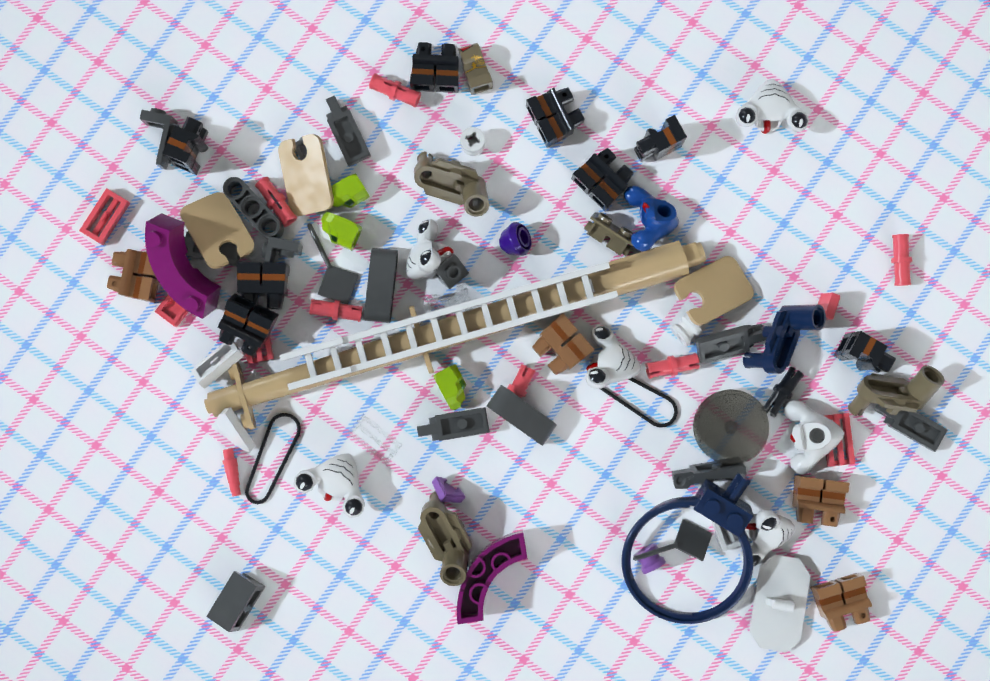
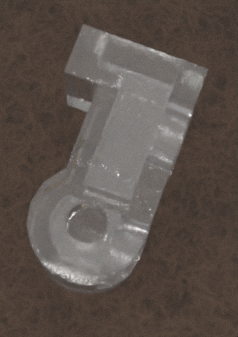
(436, 302)

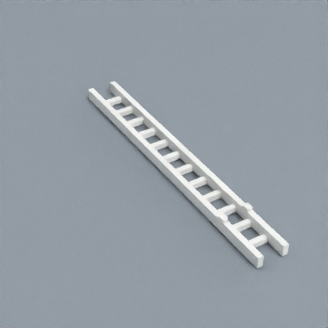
(432, 316)

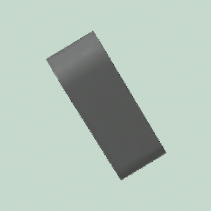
(243, 202)
(381, 285)
(521, 415)

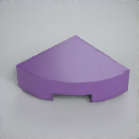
(447, 492)

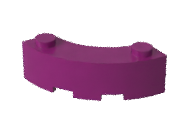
(173, 270)
(483, 570)

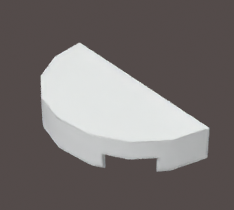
(234, 430)

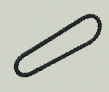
(639, 413)
(260, 453)

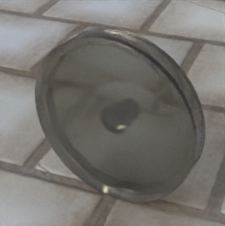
(731, 427)

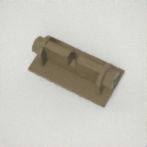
(604, 227)

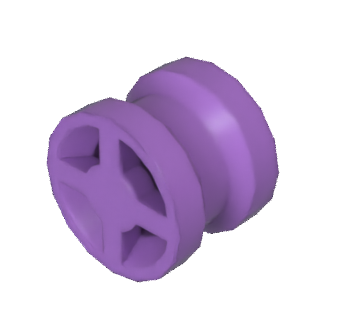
(650, 563)

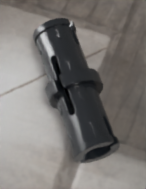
(783, 391)

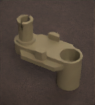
(452, 183)
(897, 392)
(445, 539)

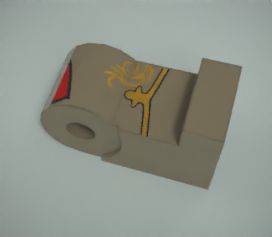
(475, 69)

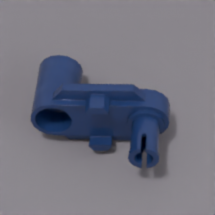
(784, 335)

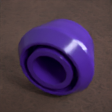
(515, 239)

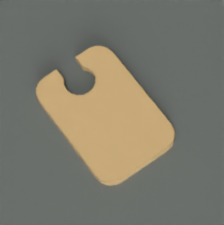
(307, 179)
(215, 222)
(720, 286)

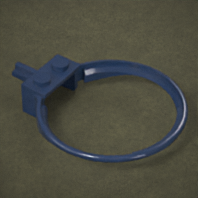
(723, 509)

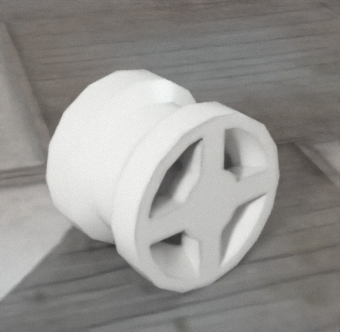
(471, 146)
(685, 330)

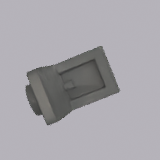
(159, 119)

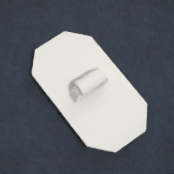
(780, 603)

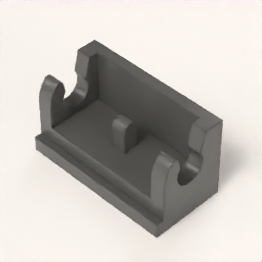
(235, 601)

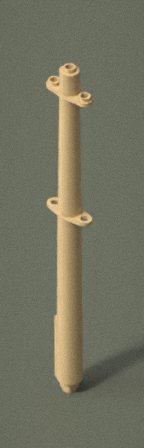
(623, 276)

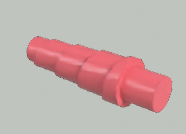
(231, 470)

